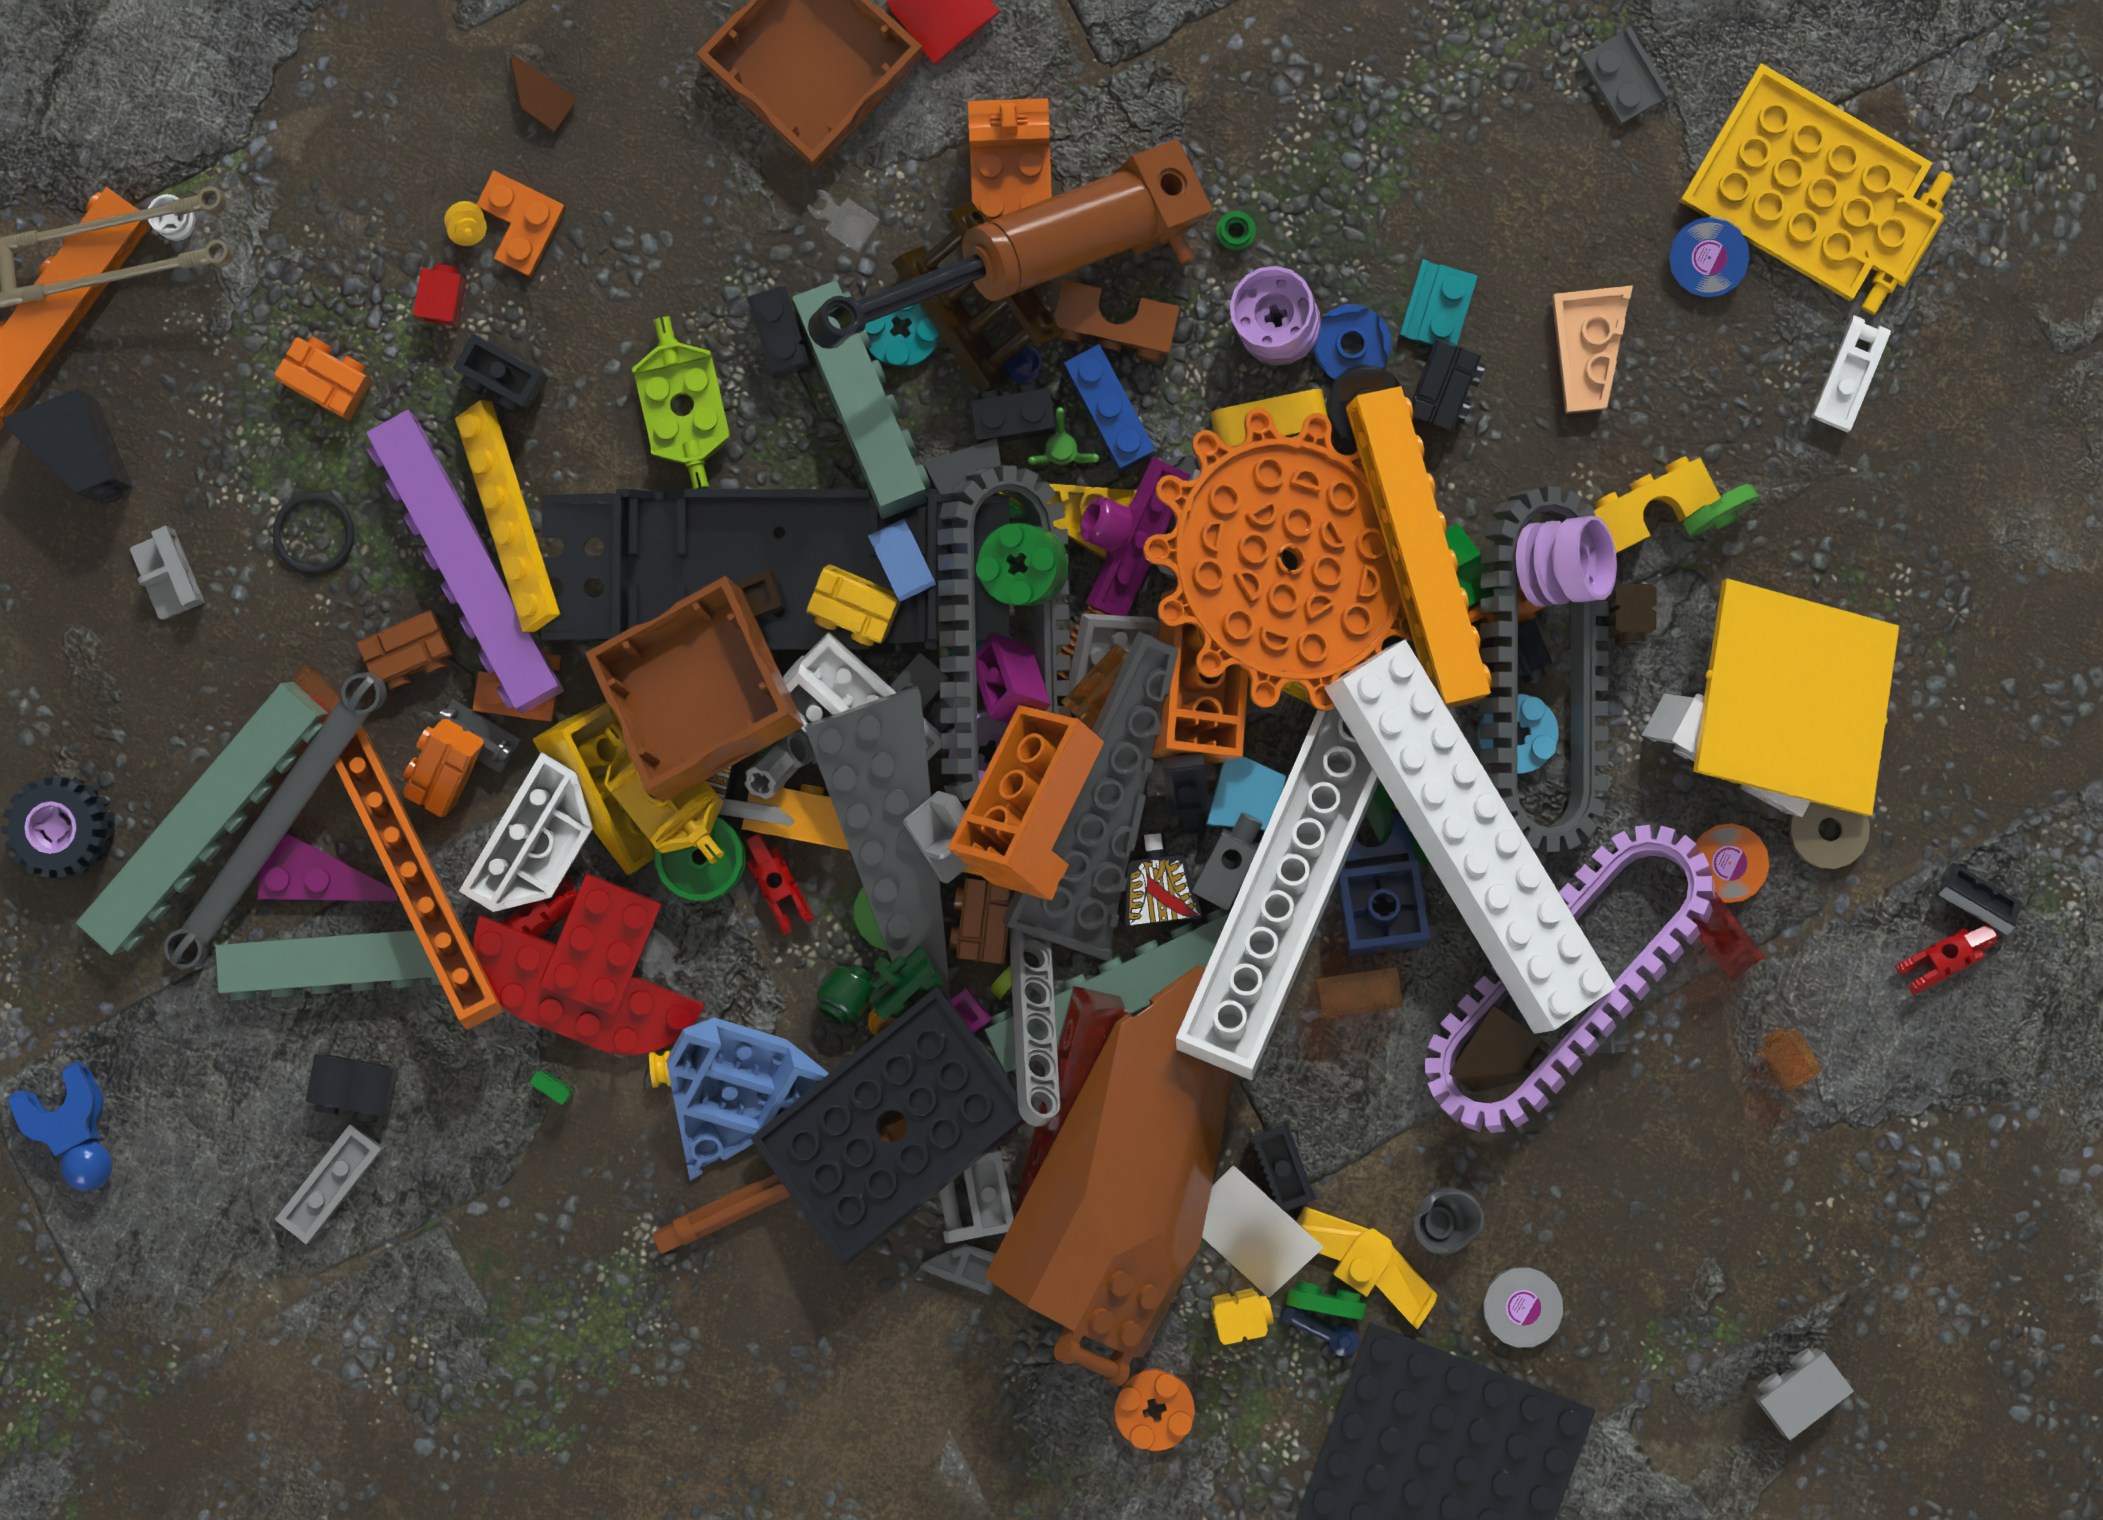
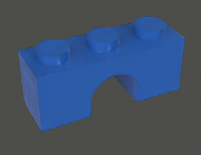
(1109, 408)

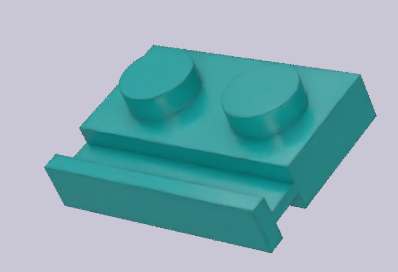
(1437, 304)

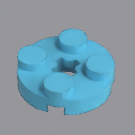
(1542, 735)

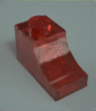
(1727, 940)

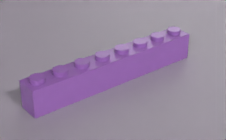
(464, 562)

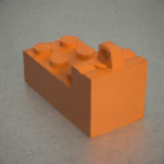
(1009, 154)
(1200, 710)
(1026, 802)

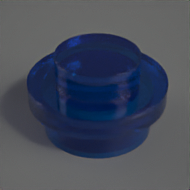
(1024, 365)

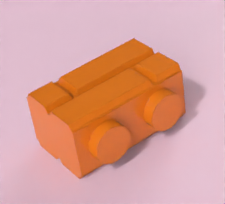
(324, 378)
(442, 766)

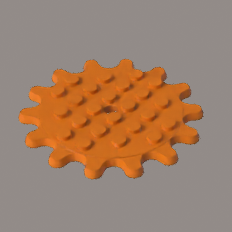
(1228, 567)

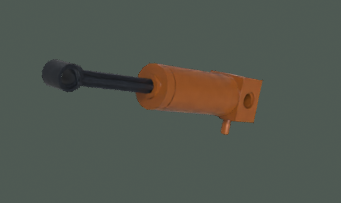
(1137, 207)

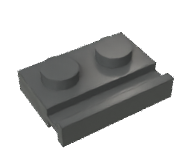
(1624, 76)

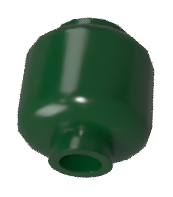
(845, 994)

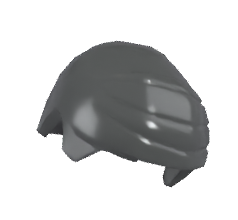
(1447, 1220)

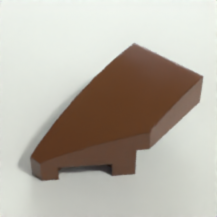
(539, 95)

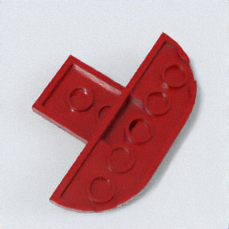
(586, 978)

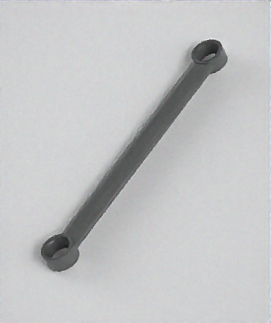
(275, 820)

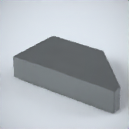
(963, 1265)

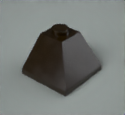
(1499, 1054)

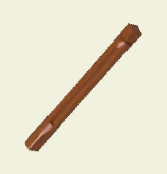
(743, 1201)

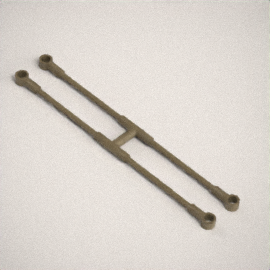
(11, 295)

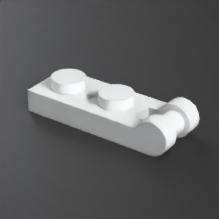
(1850, 375)

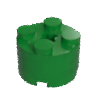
(1000, 567)

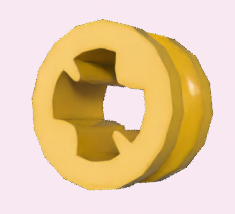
(658, 1069)

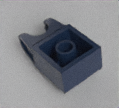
(1388, 876)

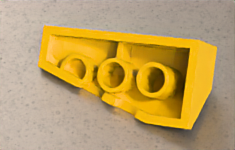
(586, 750)

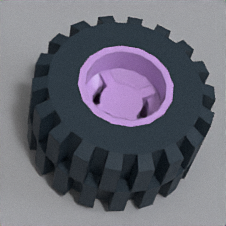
(58, 827)

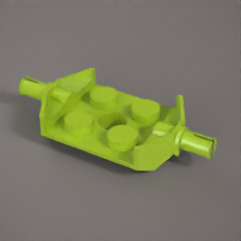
(675, 371)

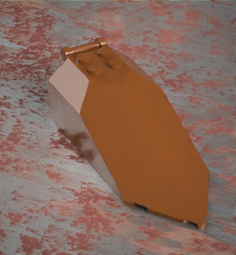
(1121, 1191)

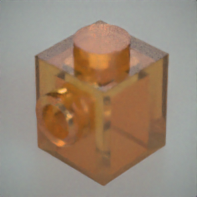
(1788, 1058)

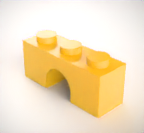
(1684, 488)

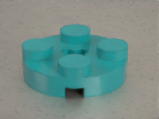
(899, 350)

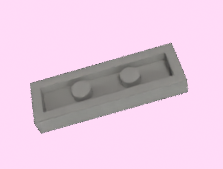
(329, 1183)

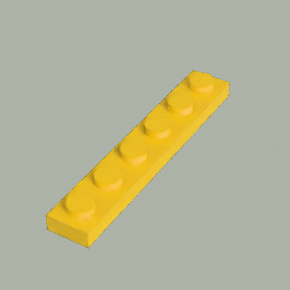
(507, 516)

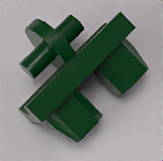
(900, 980)

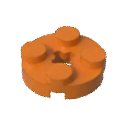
(1174, 1421)

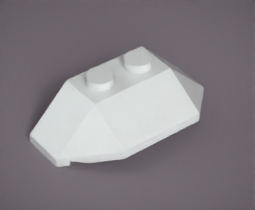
(533, 840)

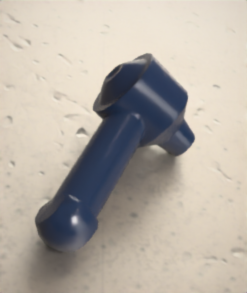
(1341, 1338)

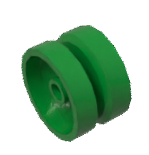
(707, 880)

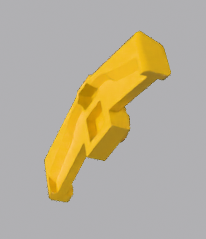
(1370, 1260)

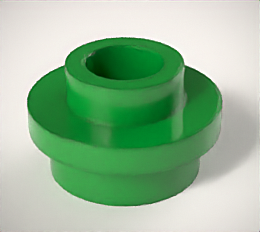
(1236, 218)

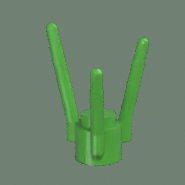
(1061, 448)

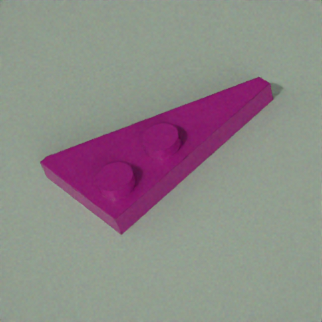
(306, 873)

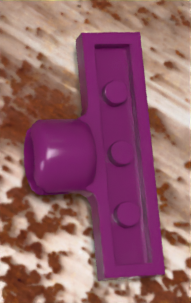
(1122, 535)

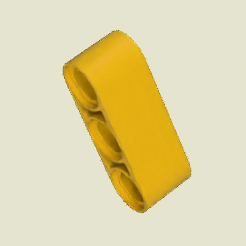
(1286, 410)

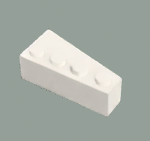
(1678, 722)

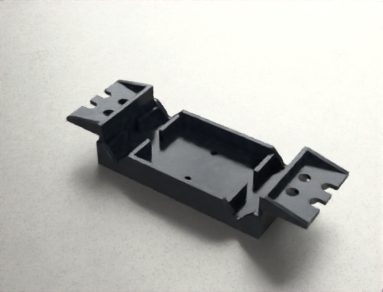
(685, 539)

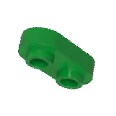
(1343, 1304)

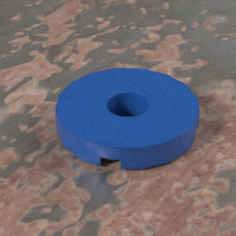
(1351, 320)

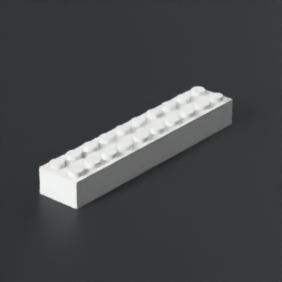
(1470, 837)
(1280, 900)

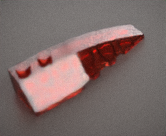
(1081, 1040)

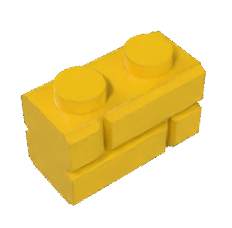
(854, 605)
(1241, 1315)

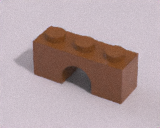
(1147, 333)

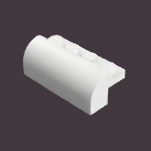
(836, 680)

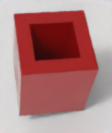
(440, 296)

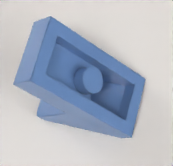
(902, 560)

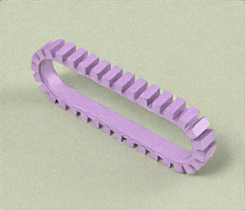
(1700, 890)

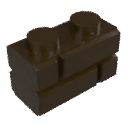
(1631, 613)

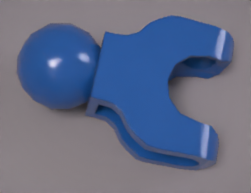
(70, 1129)

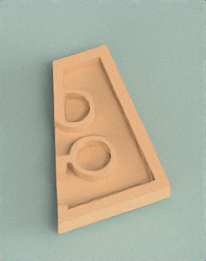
(1588, 344)

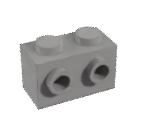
(1802, 1392)

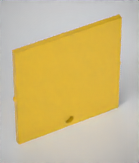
(1796, 698)

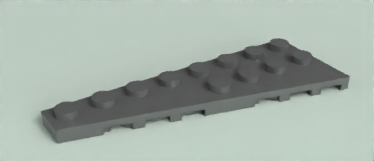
(876, 778)
(1106, 812)

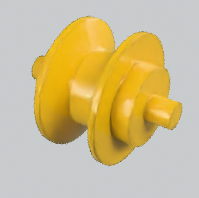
(465, 223)

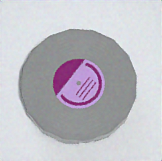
(1522, 1307)

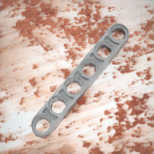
(1043, 1016)

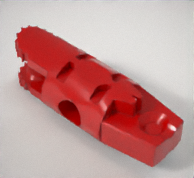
(763, 868)
(543, 915)
(1964, 948)

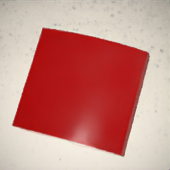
(943, 23)

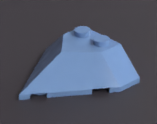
(732, 1085)

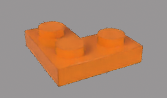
(530, 217)

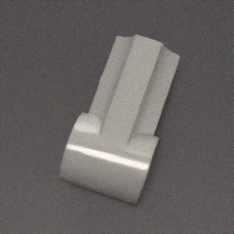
(778, 764)

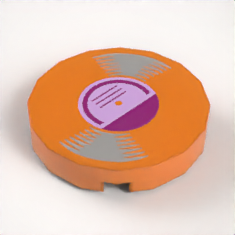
(1736, 860)

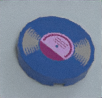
(1709, 256)

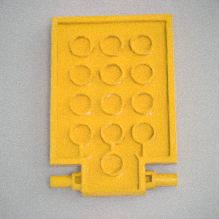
(1819, 189)

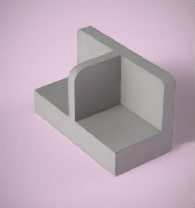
(166, 573)
(933, 828)

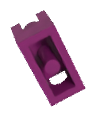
(1009, 677)

